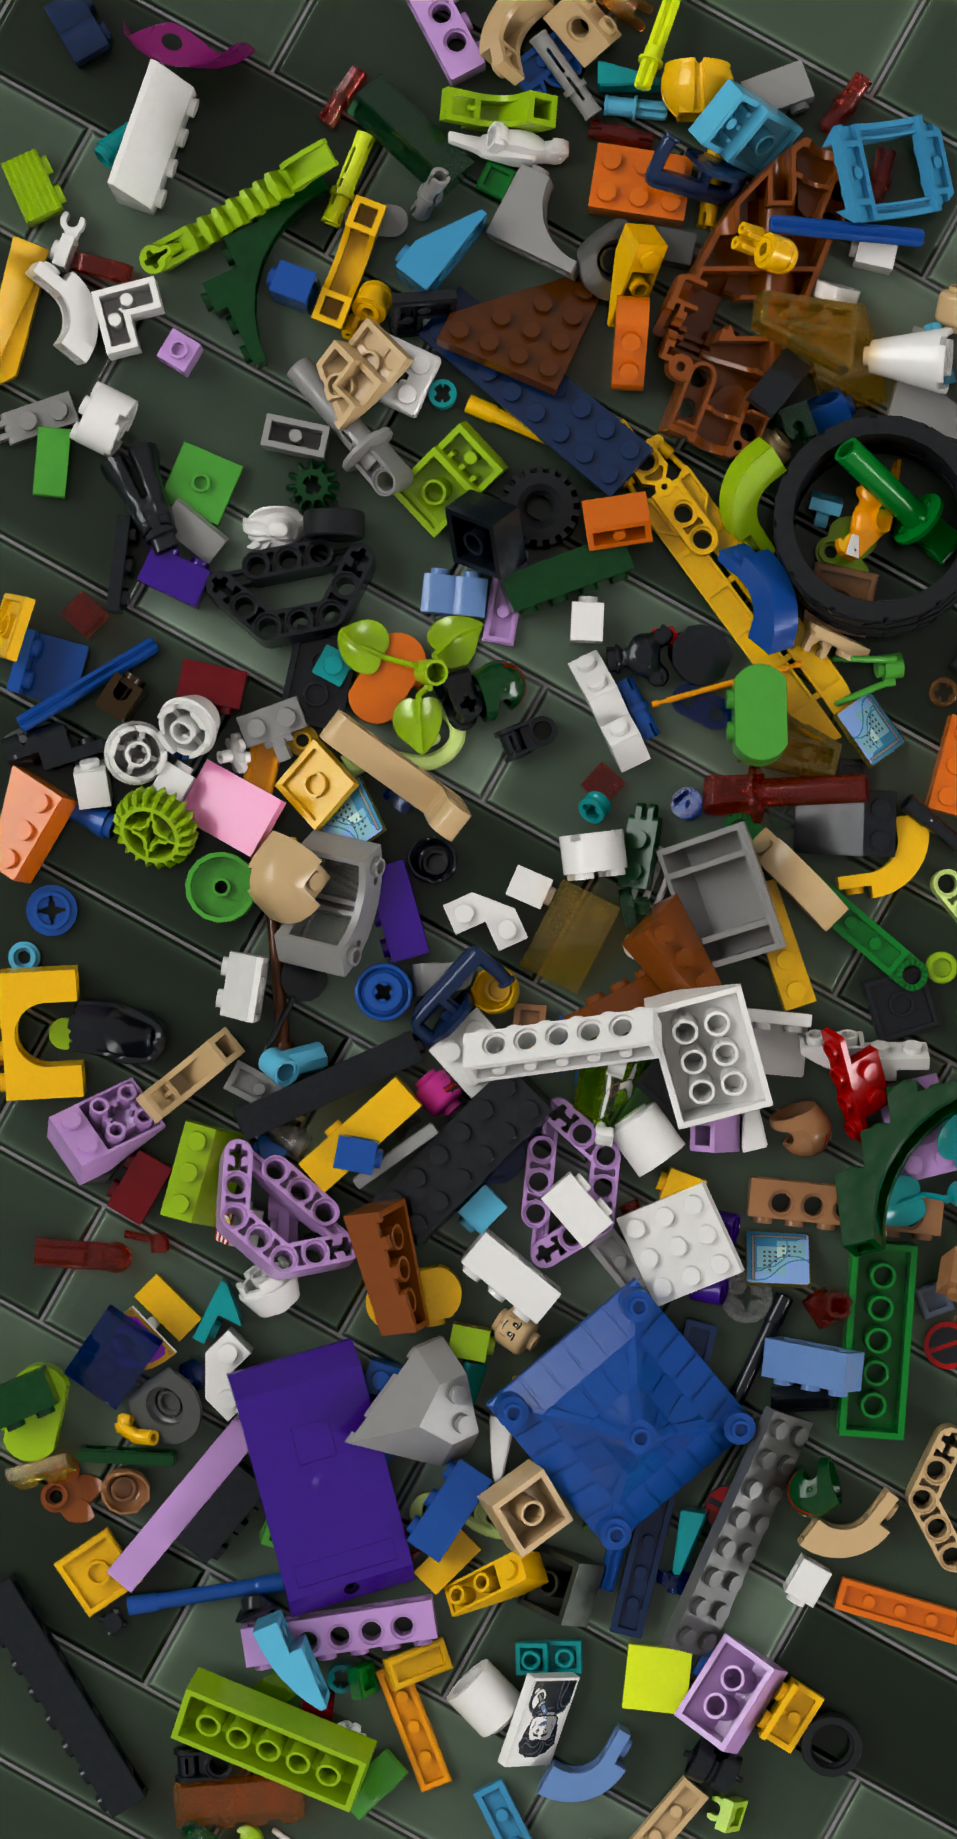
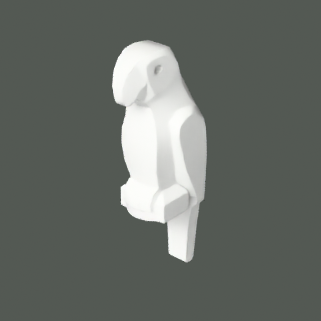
(512, 146)

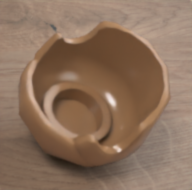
(125, 1490)

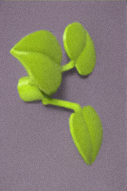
(454, 642)

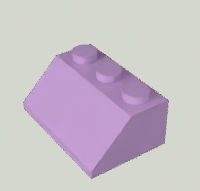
(730, 1694)

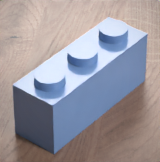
(812, 1365)

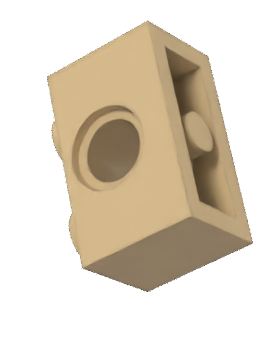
(583, 43)

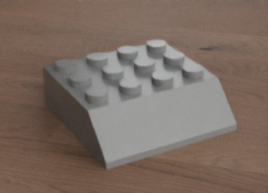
(724, 894)

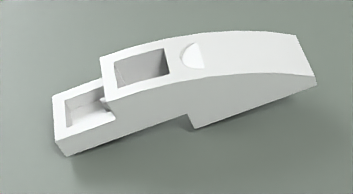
(893, 1055)

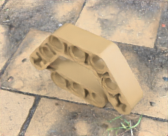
(935, 1486)

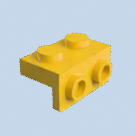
(789, 1715)

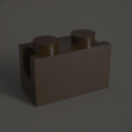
(122, 696)

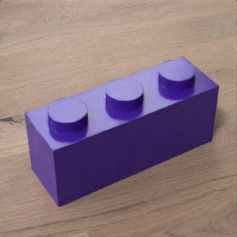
(399, 915)

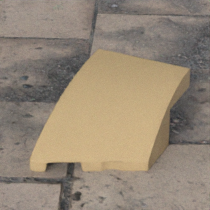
(361, 371)

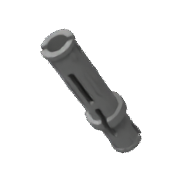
(542, 43)

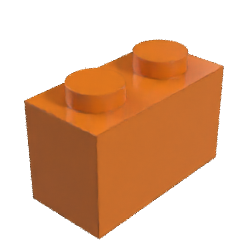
(617, 521)

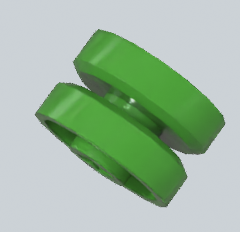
(213, 870)

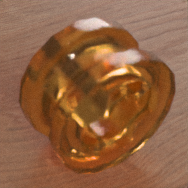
(935, 686)

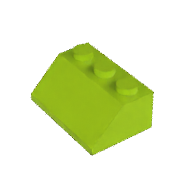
(195, 1173)

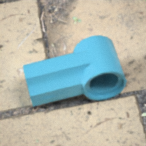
(287, 1065)

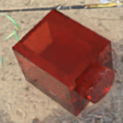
(84, 614)

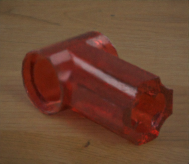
(827, 1306)

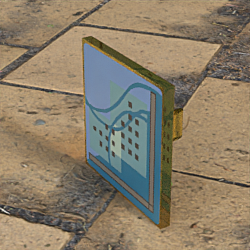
(869, 729)
(357, 816)
(777, 1259)

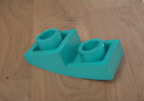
(549, 1656)

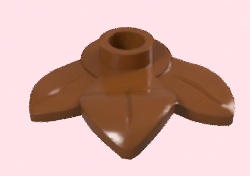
(77, 1494)

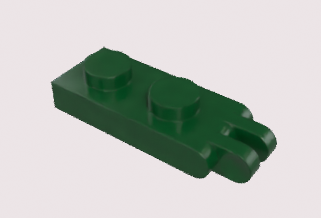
(641, 845)

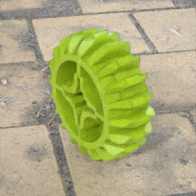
(155, 826)

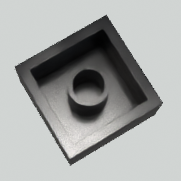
(486, 534)

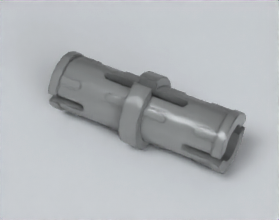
(430, 193)

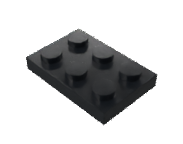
(317, 696)

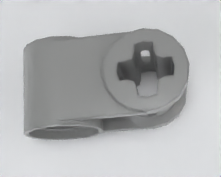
(428, 973)

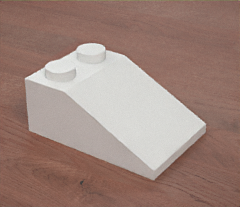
(243, 986)

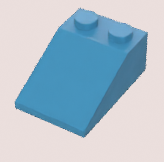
(435, 255)

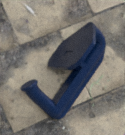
(693, 187)
(440, 994)

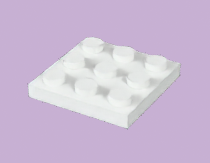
(680, 1244)

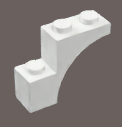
(609, 711)

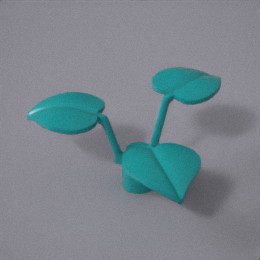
(906, 1199)

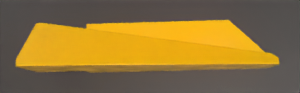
(17, 305)

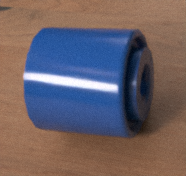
(401, 992)

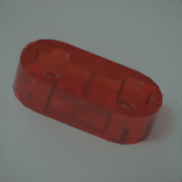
(102, 268)

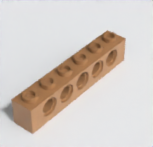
(763, 1189)

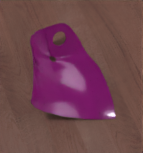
(193, 52)

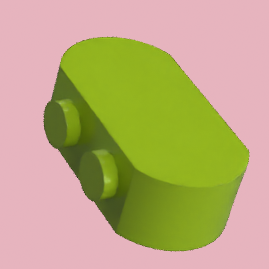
(40, 1436)

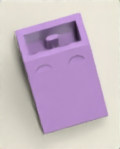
(101, 1130)

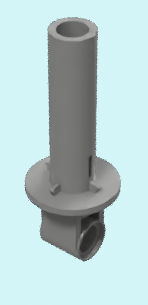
(367, 449)

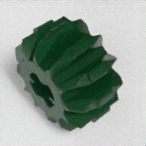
(323, 482)

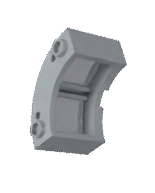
(340, 927)

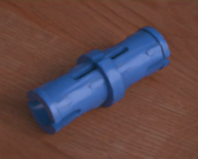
(638, 708)

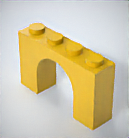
(24, 1074)

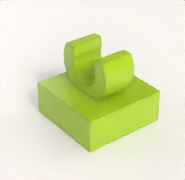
(730, 1813)

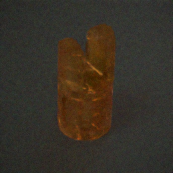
(625, 8)

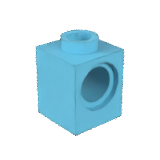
(481, 1210)

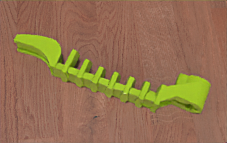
(252, 202)

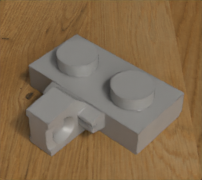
(274, 726)

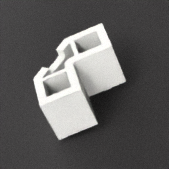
(476, 909)
(221, 1359)

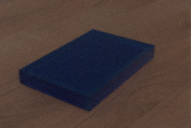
(113, 1356)

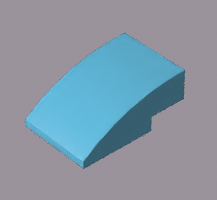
(744, 128)
(291, 1659)

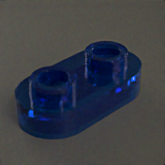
(700, 708)

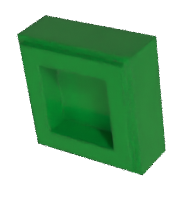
(495, 180)
(362, 1679)

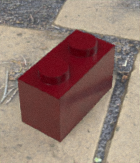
(218, 684)
(139, 1186)

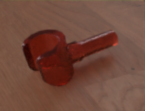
(158, 1241)

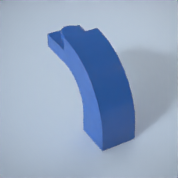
(771, 593)

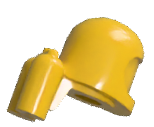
(769, 249)
(371, 301)

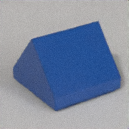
(266, 1147)

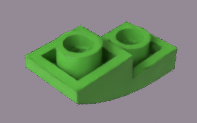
(51, 462)
(380, 1779)

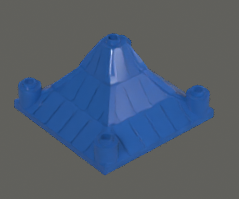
(621, 1414)

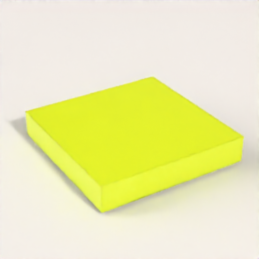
(655, 1678)

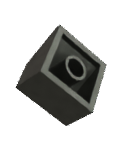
(570, 1589)

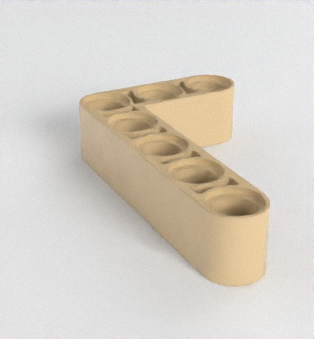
(441, 806)

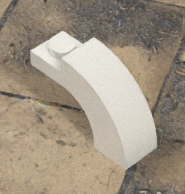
(77, 309)

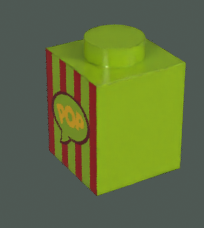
(471, 1341)

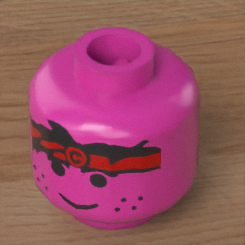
(439, 1093)

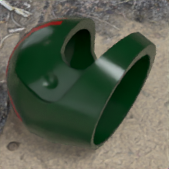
(499, 682)
(815, 1496)

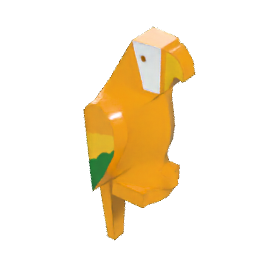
(867, 524)

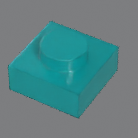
(331, 666)

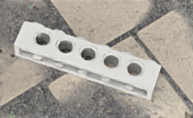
(577, 1052)

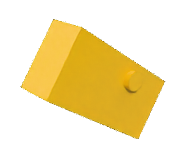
(372, 1121)

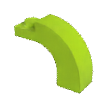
(478, 111)
(742, 488)

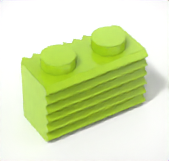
(33, 187)

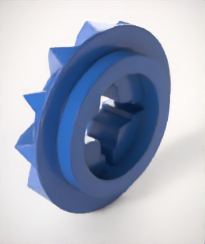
(41, 899)

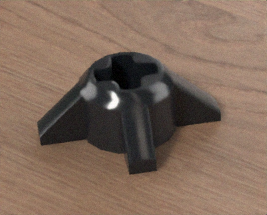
(254, 1607)

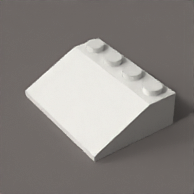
(153, 139)
(709, 1054)

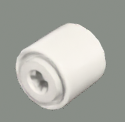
(646, 1138)
(484, 1698)

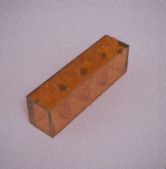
(236, 1801)

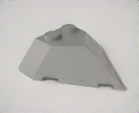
(422, 1409)

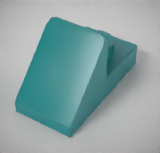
(223, 1305)

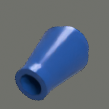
(95, 820)

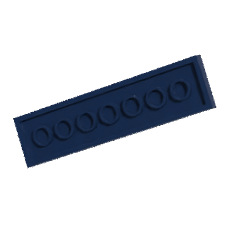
(567, 423)

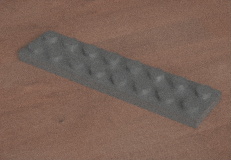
(737, 1532)

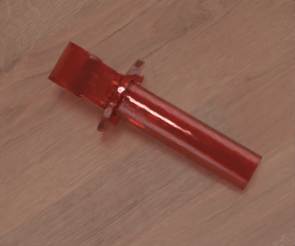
(753, 792)

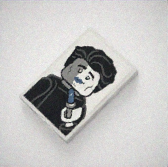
(538, 1719)

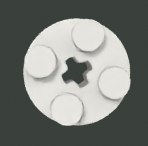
(104, 419)
(592, 853)

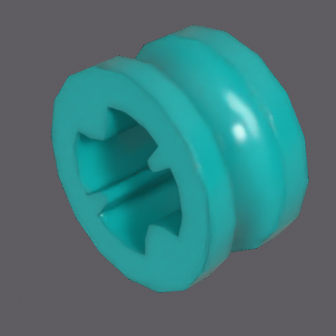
(433, 394)
(598, 800)
(332, 1676)

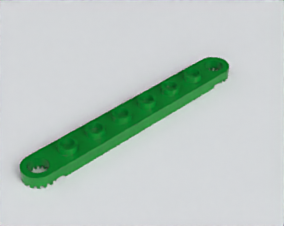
(863, 932)

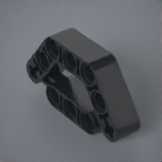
(341, 560)

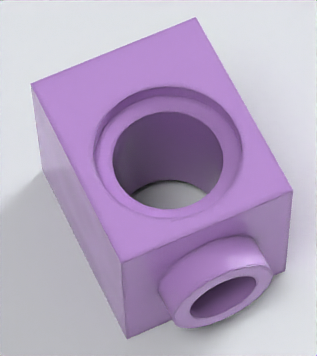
(180, 352)

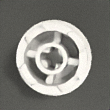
(188, 725)
(135, 753)
(266, 1295)

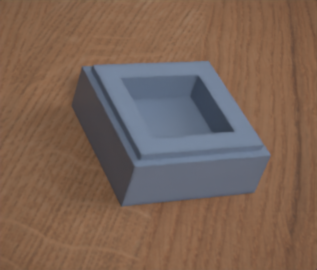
(931, 1302)

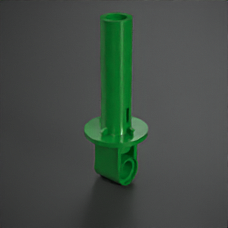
(916, 518)

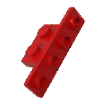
(857, 1081)

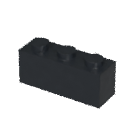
(222, 1515)

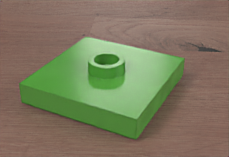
(203, 481)

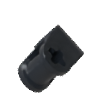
(460, 698)
(524, 738)
(198, 1766)

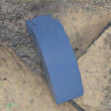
(589, 1780)

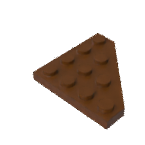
(525, 332)

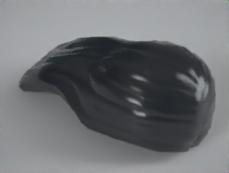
(116, 1031)

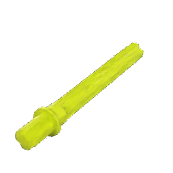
(651, 58)

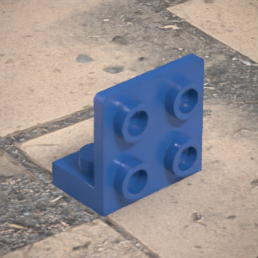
(46, 665)

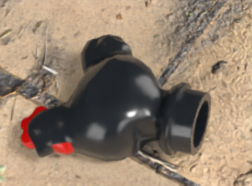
(643, 655)

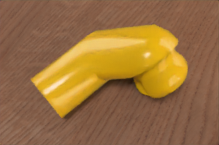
(135, 1435)

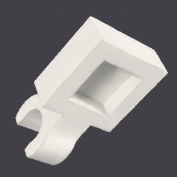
(63, 250)

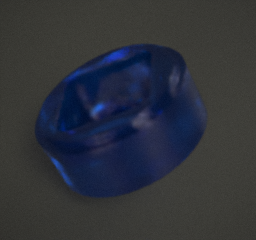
(687, 804)
(194, 1373)

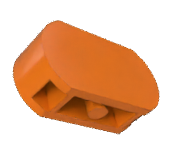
(630, 343)
(377, 694)

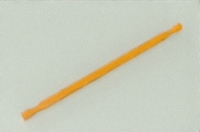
(710, 688)

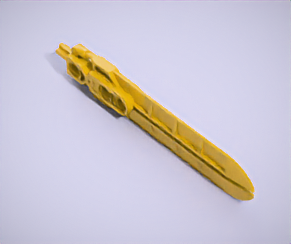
(718, 591)

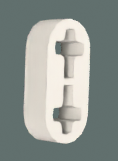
(835, 291)

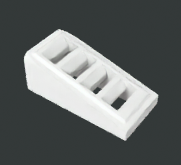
(752, 1131)
(500, 1443)

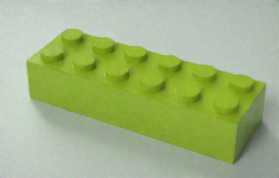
(273, 1739)

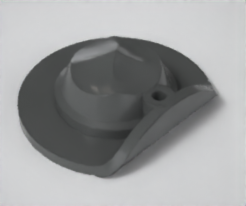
(597, 256)
(168, 1406)

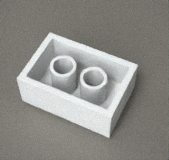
(510, 1276)

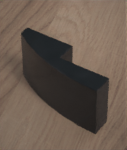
(778, 383)

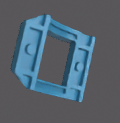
(854, 174)

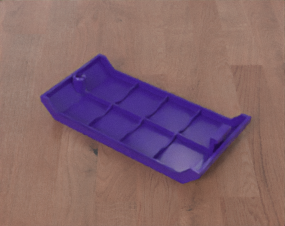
(321, 1497)

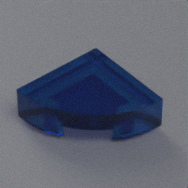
(398, 802)

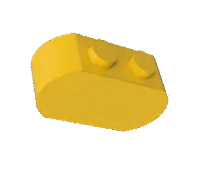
(441, 1293)

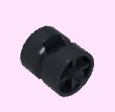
(709, 1765)

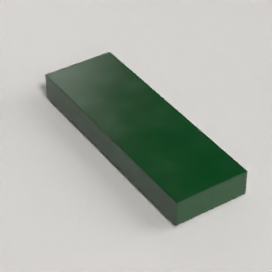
(127, 1455)

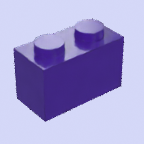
(176, 576)

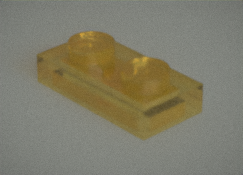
(50, 1468)

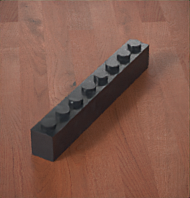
(67, 1702)

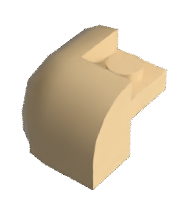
(286, 879)

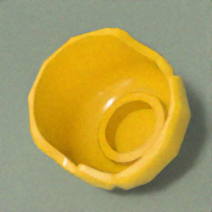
(490, 997)

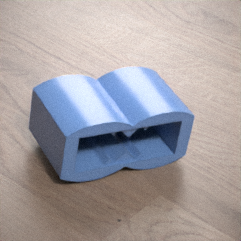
(454, 595)

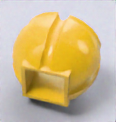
(692, 85)

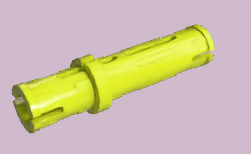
(343, 192)

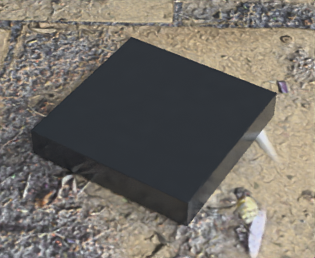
(899, 1011)

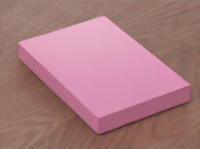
(232, 808)

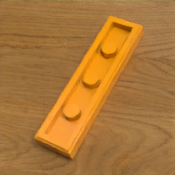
(416, 1734)

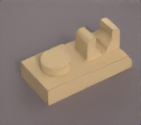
(827, 638)

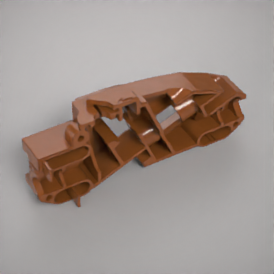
(732, 365)

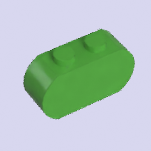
(758, 715)

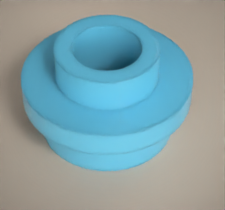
(17, 949)

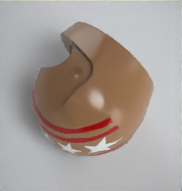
(808, 1129)

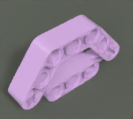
(546, 1165)
(280, 1189)

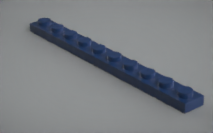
(651, 1533)

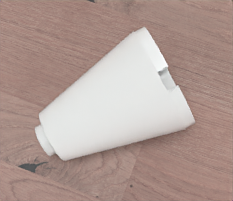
(913, 358)

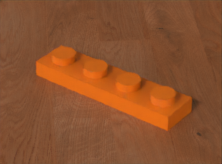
(897, 1609)

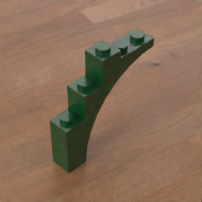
(249, 249)
(886, 1147)

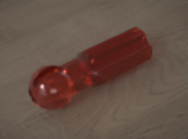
(79, 1254)

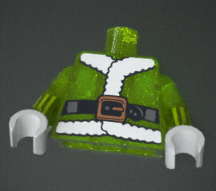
(602, 1091)

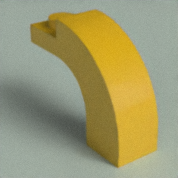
(910, 852)

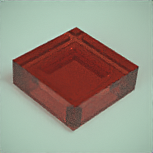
(603, 781)

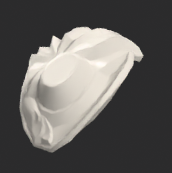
(273, 527)

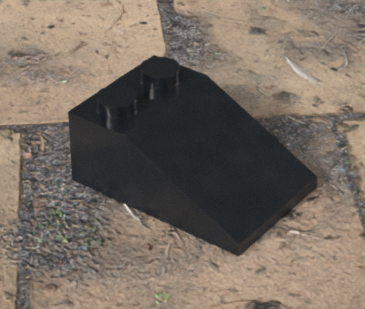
(848, 827)

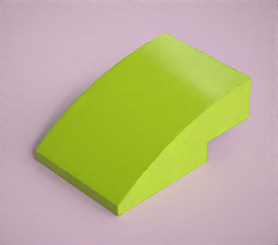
(447, 472)

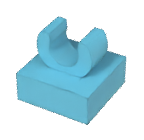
(824, 505)

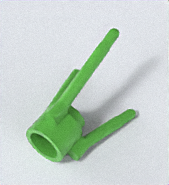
(885, 666)

